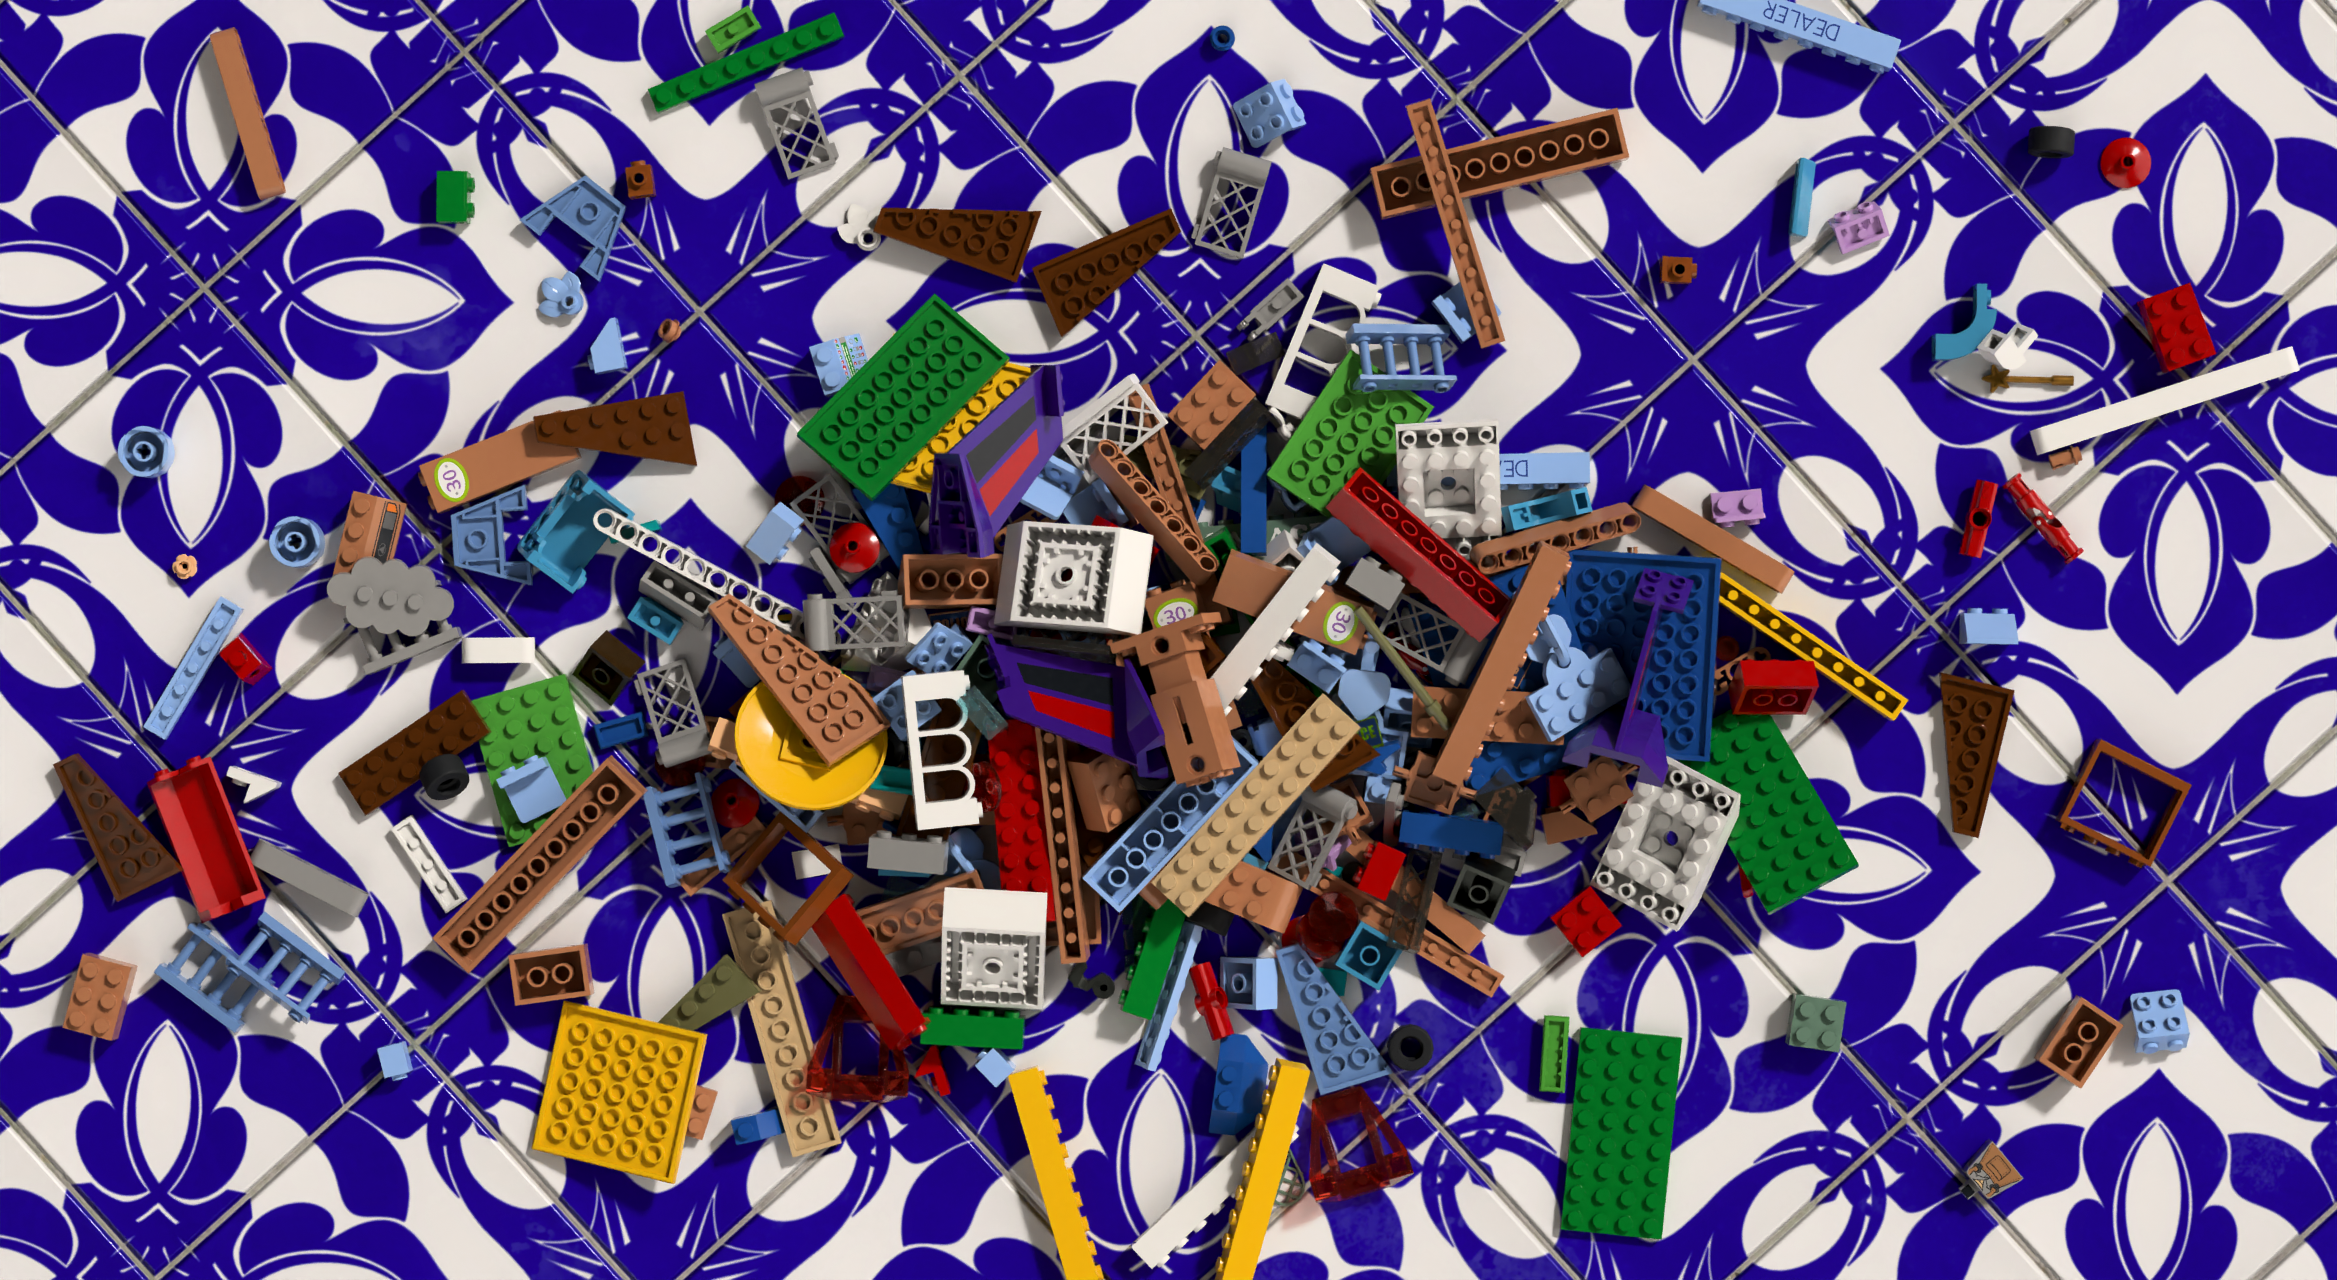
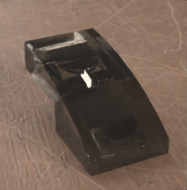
(1255, 353)

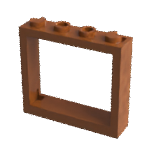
(2181, 790)
(818, 900)

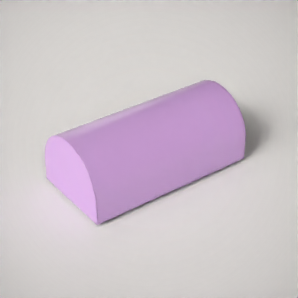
(982, 622)

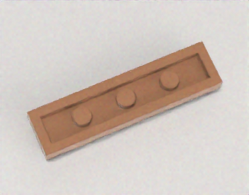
(735, 842)

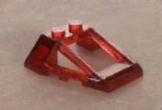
(833, 1085)
(1343, 1186)

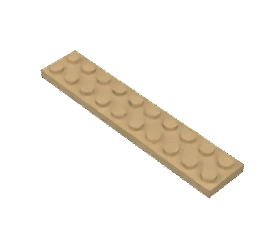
(1256, 805)
(781, 1031)

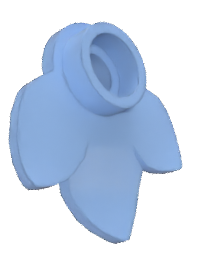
(558, 293)

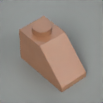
(1563, 827)

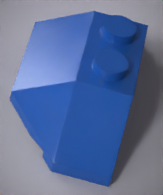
(1238, 1085)

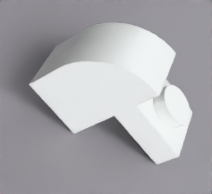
(2008, 348)

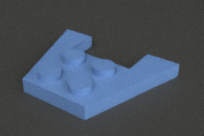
(588, 212)
(481, 541)

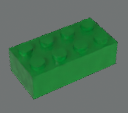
(974, 1029)

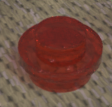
(1727, 648)

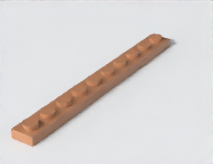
(1455, 223)
(1174, 492)
(1380, 917)

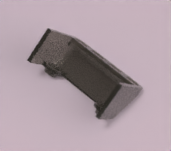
(1509, 806)

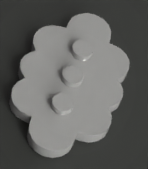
(390, 596)

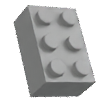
(1375, 583)

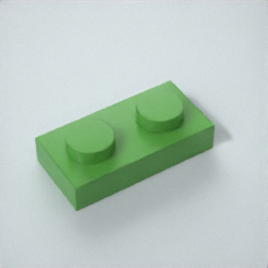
(733, 29)

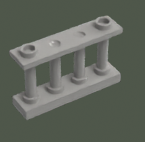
(399, 651)

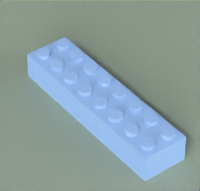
(1161, 833)

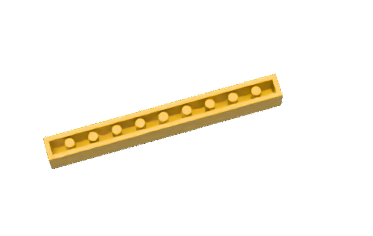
(1810, 648)
(1262, 1170)
(1053, 1175)

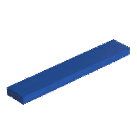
(1254, 496)

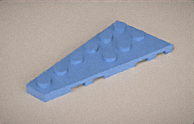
(1333, 1038)

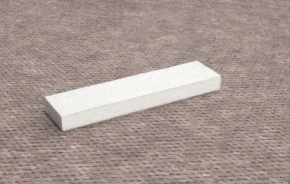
(428, 864)

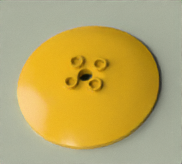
(787, 770)

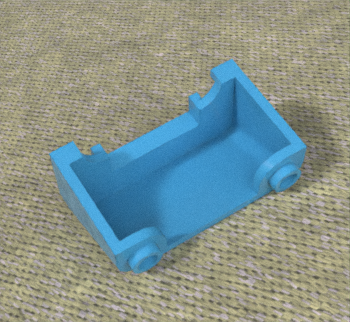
(565, 533)

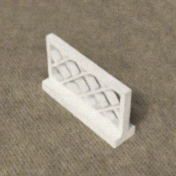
(1102, 407)

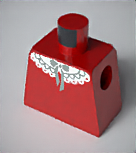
(245, 660)

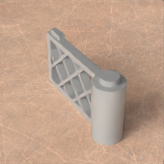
(785, 90)
(1241, 169)
(841, 574)
(820, 621)
(1458, 659)
(679, 745)
(1333, 807)

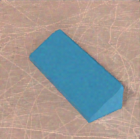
(1801, 197)

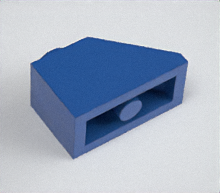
(757, 1126)

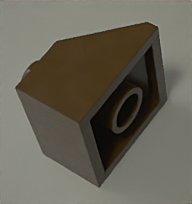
(608, 667)

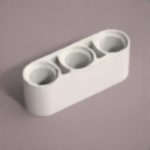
(498, 650)

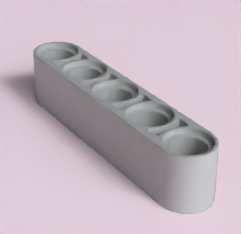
(308, 877)

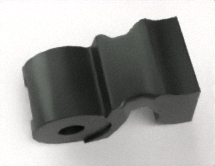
(1100, 983)

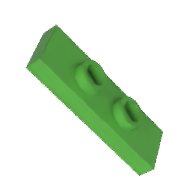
(1554, 1053)

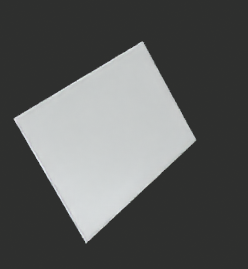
(808, 865)

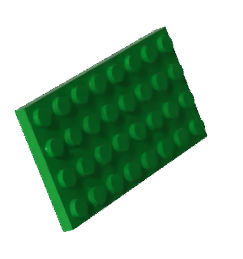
(903, 397)
(1782, 826)
(1621, 1133)

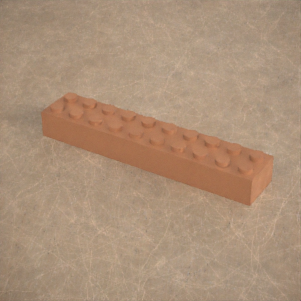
(1506, 162)
(540, 864)

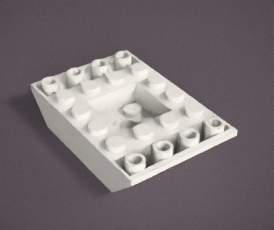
(1463, 450)
(1105, 586)
(1645, 867)
(997, 929)

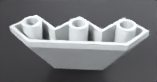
(915, 623)

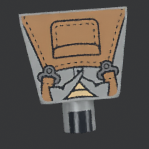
(1988, 1172)

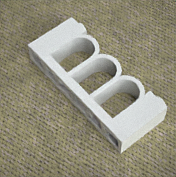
(1338, 285)
(949, 812)

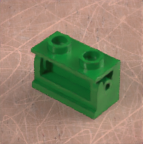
(454, 197)

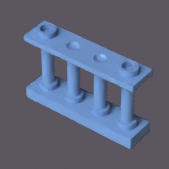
(1410, 336)
(667, 848)
(308, 958)
(191, 988)

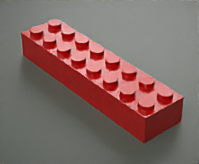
(1419, 555)
(1021, 814)

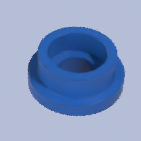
(1222, 30)

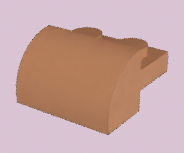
(701, 1111)

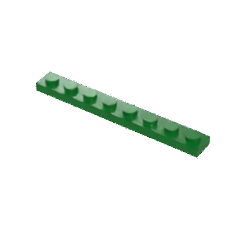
(746, 63)

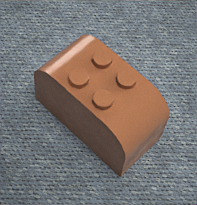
(1257, 896)

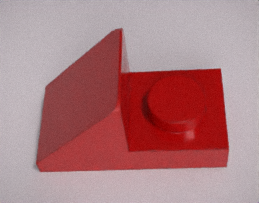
(934, 1063)

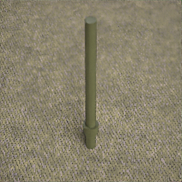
(1432, 706)

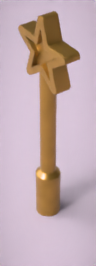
(2000, 379)

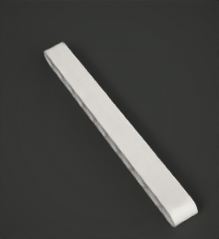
(2164, 400)
(703, 578)

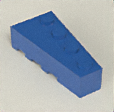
(893, 521)
(1451, 833)

